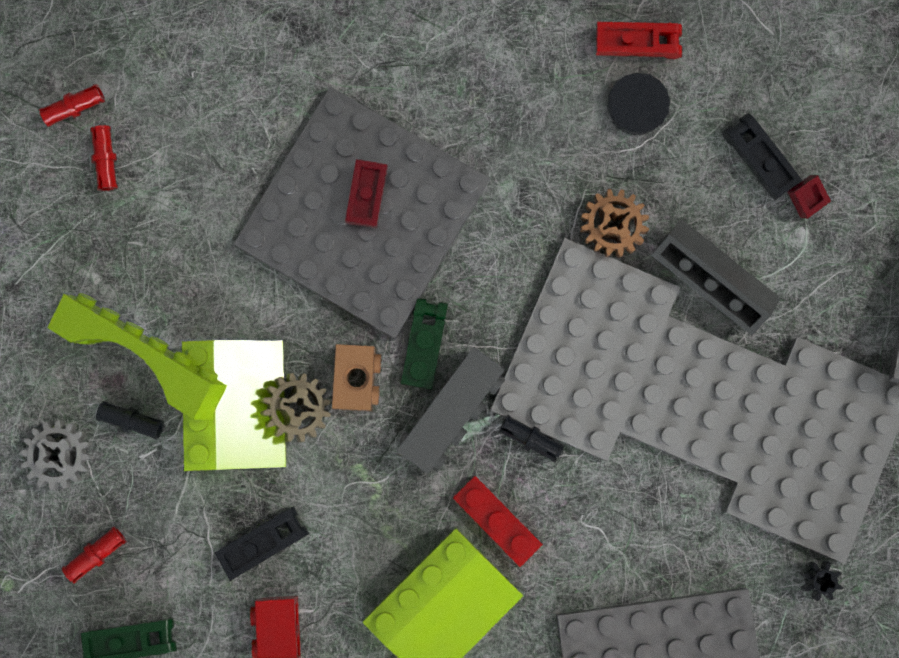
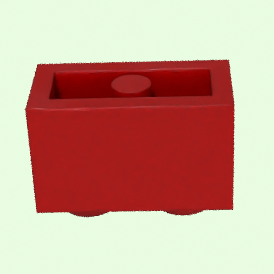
(276, 627)

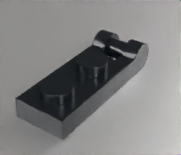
(762, 156)
(260, 544)

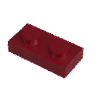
(366, 193)

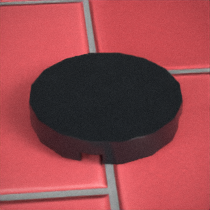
(638, 103)

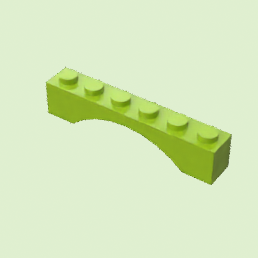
(185, 386)

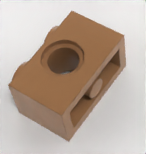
(352, 358)

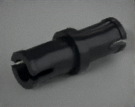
(129, 420)
(531, 438)

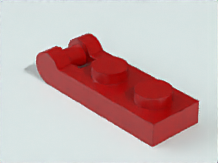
(638, 39)

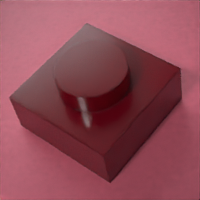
(809, 196)

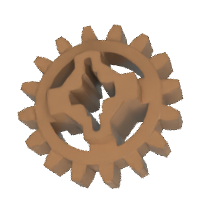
(608, 212)

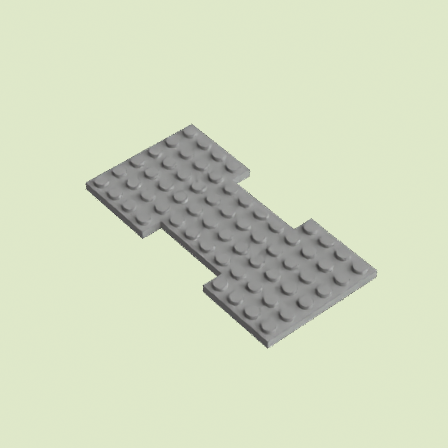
(791, 436)

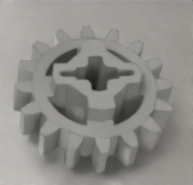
(46, 463)

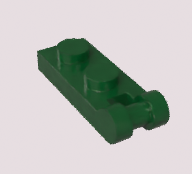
(424, 345)
(129, 640)

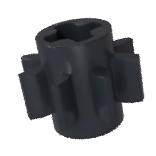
(819, 589)

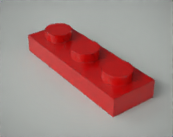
(497, 521)

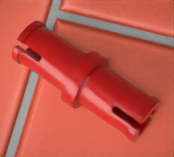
(72, 105)
(103, 158)
(93, 555)

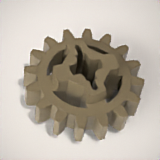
(291, 421)

